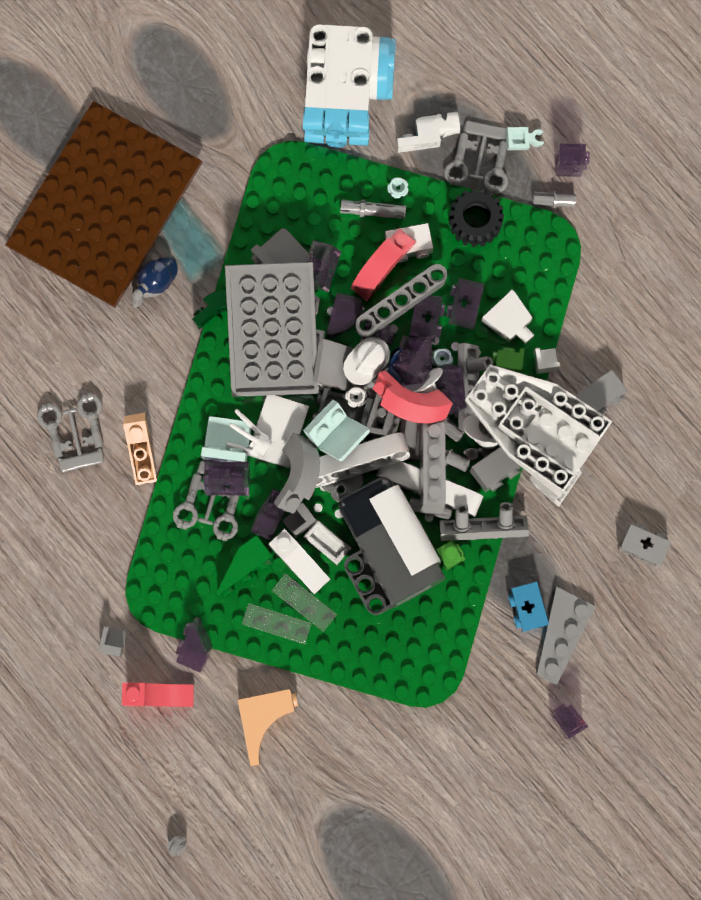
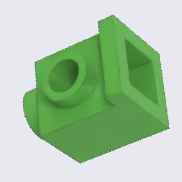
(509, 359)
(450, 555)

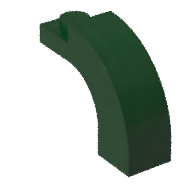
(216, 303)

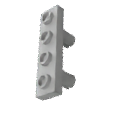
(471, 363)
(484, 528)

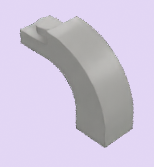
(303, 473)

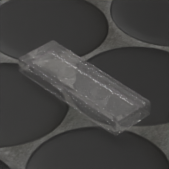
(304, 602)
(276, 623)

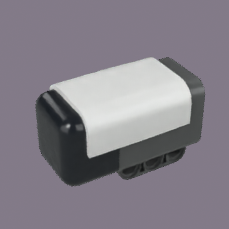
(391, 543)

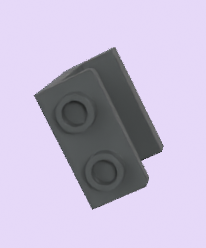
(359, 414)

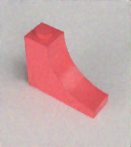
(157, 695)

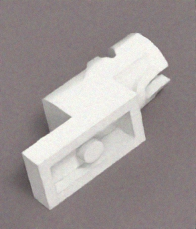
(429, 132)

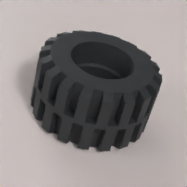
(480, 201)

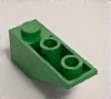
(247, 560)

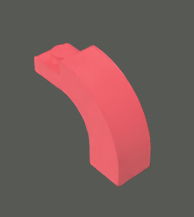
(381, 263)
(409, 405)

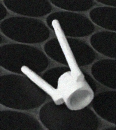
(259, 444)

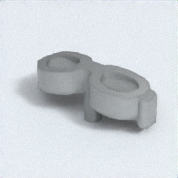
(473, 453)

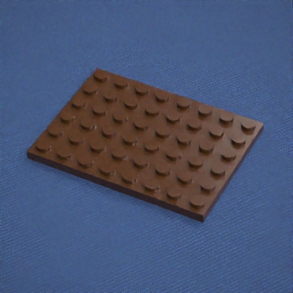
(104, 204)

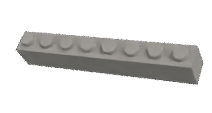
(498, 465)

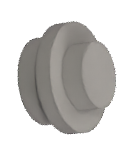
(177, 846)

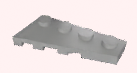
(566, 624)

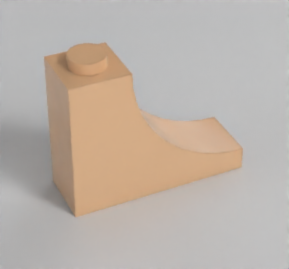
(259, 714)

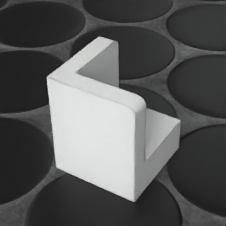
(545, 360)

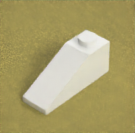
(299, 561)

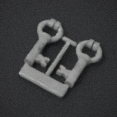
(485, 131)
(81, 460)
(228, 516)

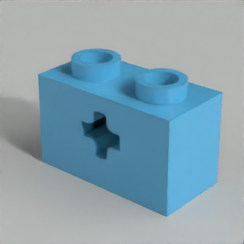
(530, 594)

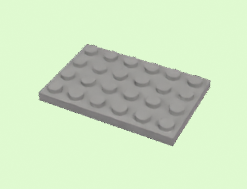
(271, 328)

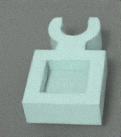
(519, 138)

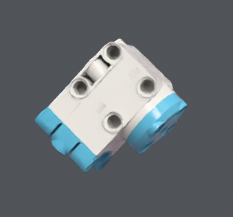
(343, 74)

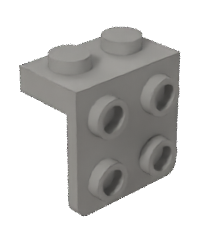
(279, 249)

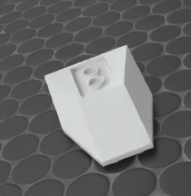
(537, 424)

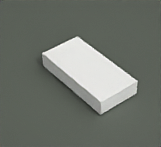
(327, 542)

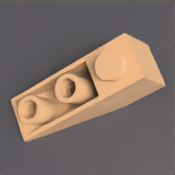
(140, 448)

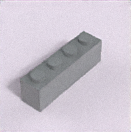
(432, 468)

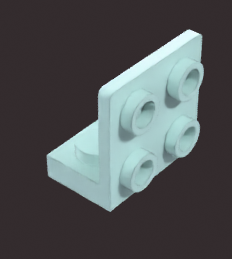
(335, 432)
(218, 435)

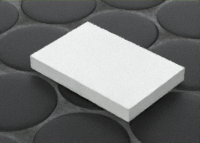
(278, 421)

